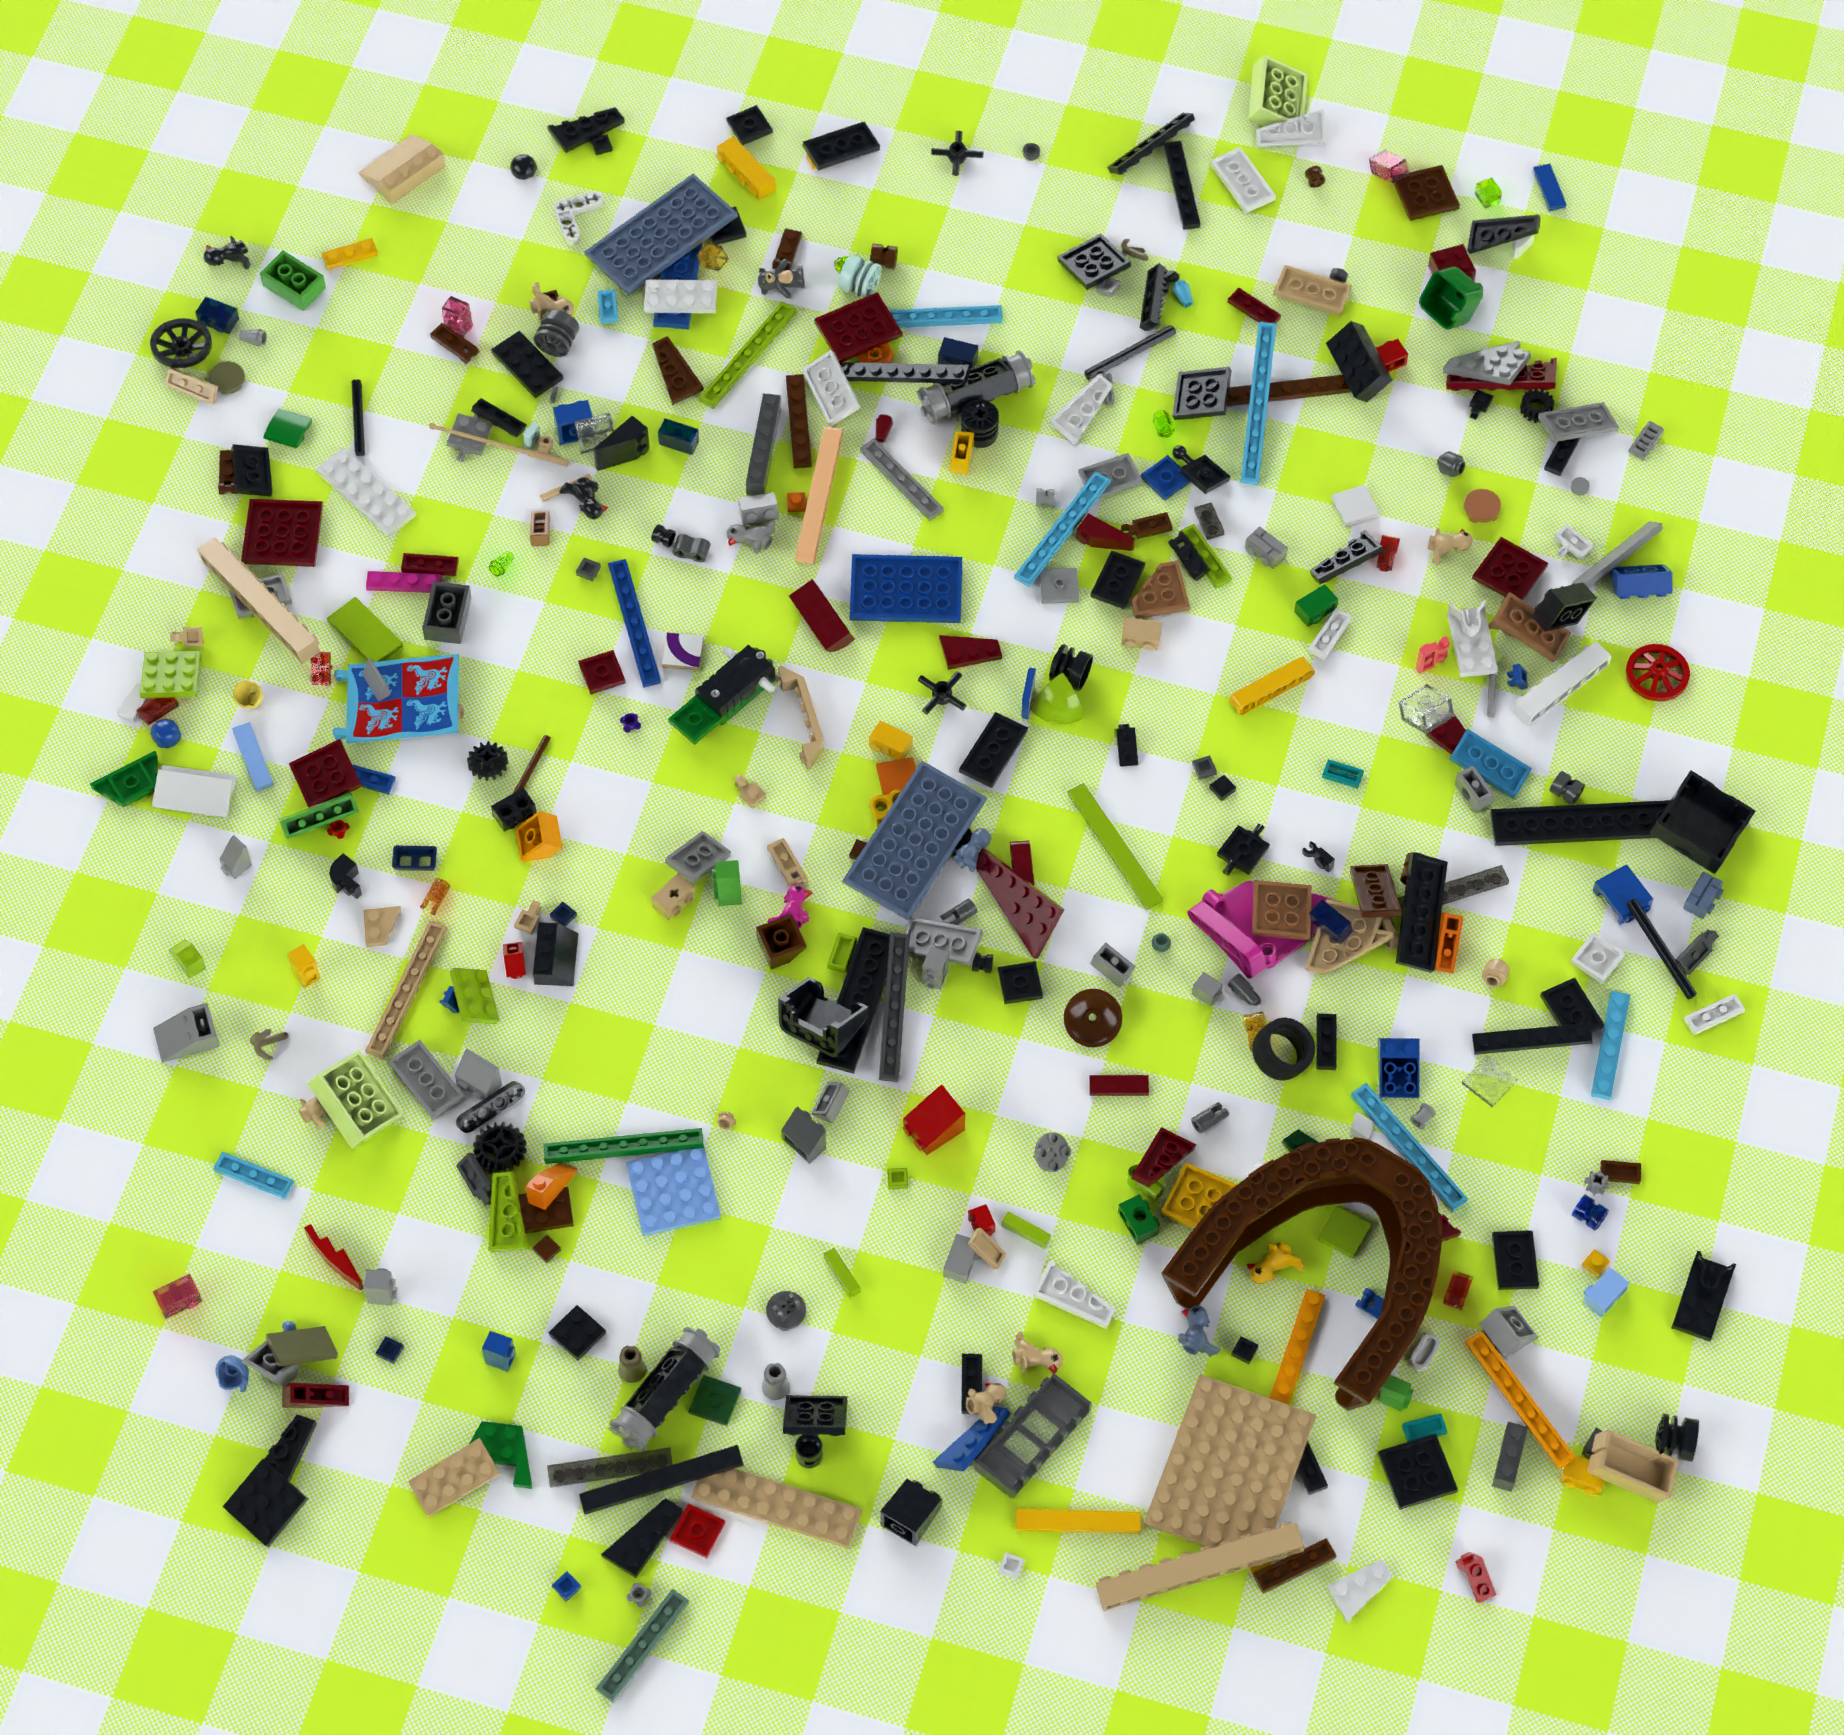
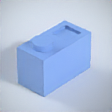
(1605, 1292)

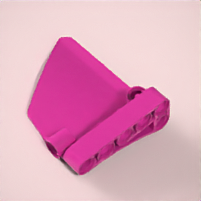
(1229, 924)

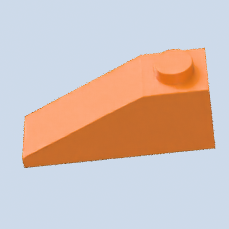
(1448, 942)
(548, 1184)

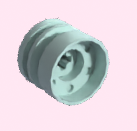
(859, 276)

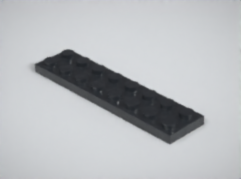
(864, 985)

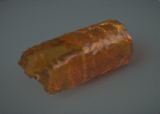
(436, 894)

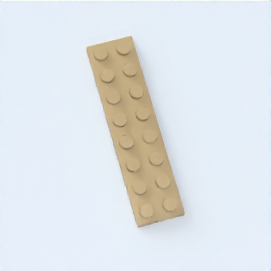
(780, 1505)

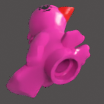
(795, 896)

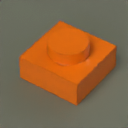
(796, 502)

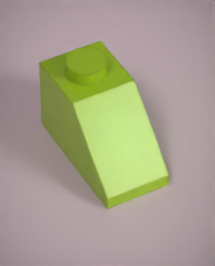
(188, 957)

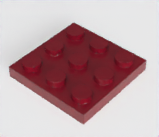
(1510, 569)
(325, 774)

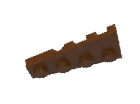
(676, 373)

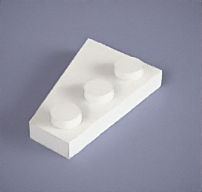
(1358, 1588)

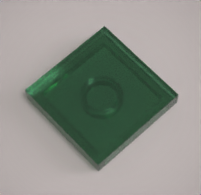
(715, 1400)

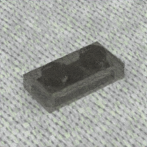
(1209, 521)

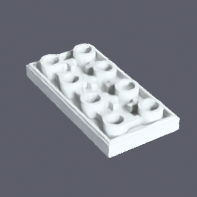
(192, 793)

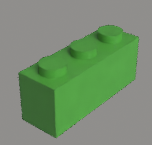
(727, 883)

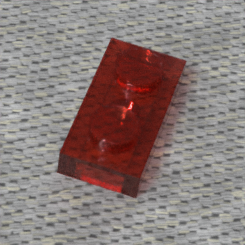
(156, 709)

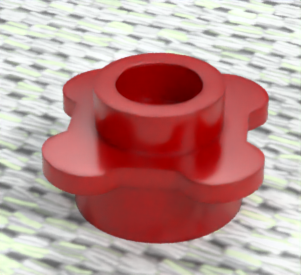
(340, 834)

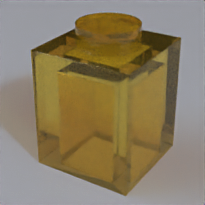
(712, 257)

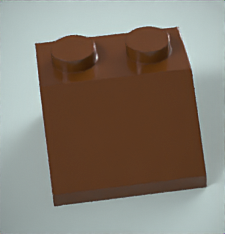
(780, 941)

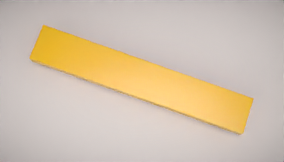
(1078, 1521)

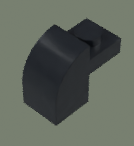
(342, 875)

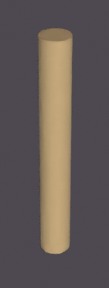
(554, 492)

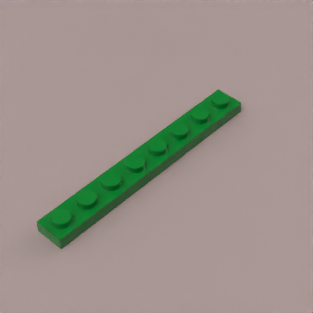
(623, 1145)

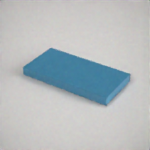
(1491, 762)

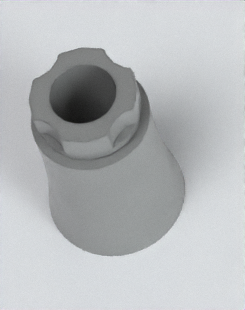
(775, 1383)

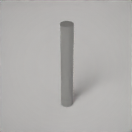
(1491, 695)

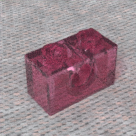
(457, 315)

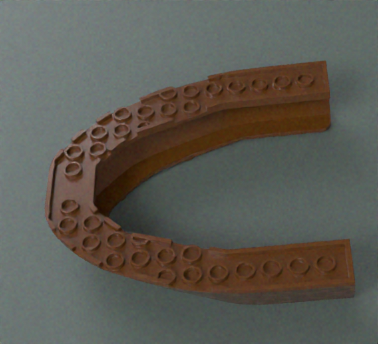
(1319, 1177)

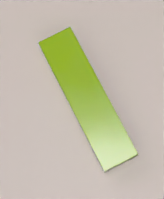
(1218, 574)

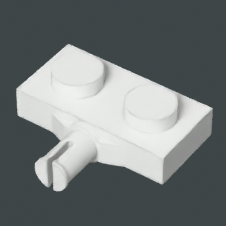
(1572, 543)

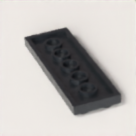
(1421, 912)

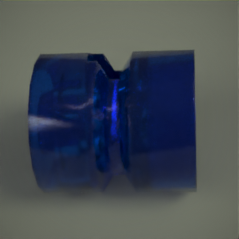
(1588, 1211)

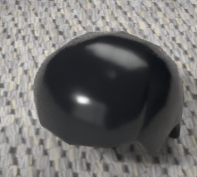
(523, 166)

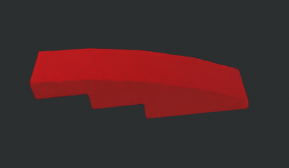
(337, 1260)

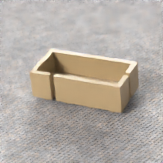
(1627, 1466)

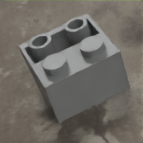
(804, 1135)

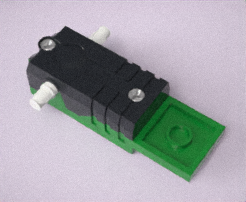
(725, 693)

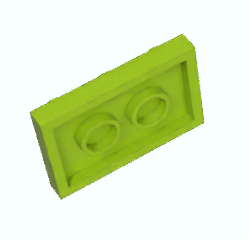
(474, 996)

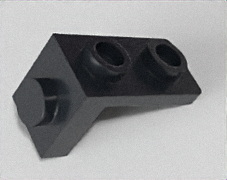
(1126, 745)

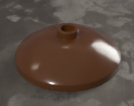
(1103, 1028)

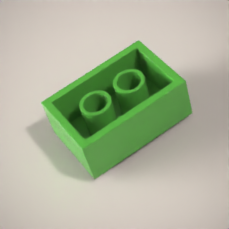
(292, 280)

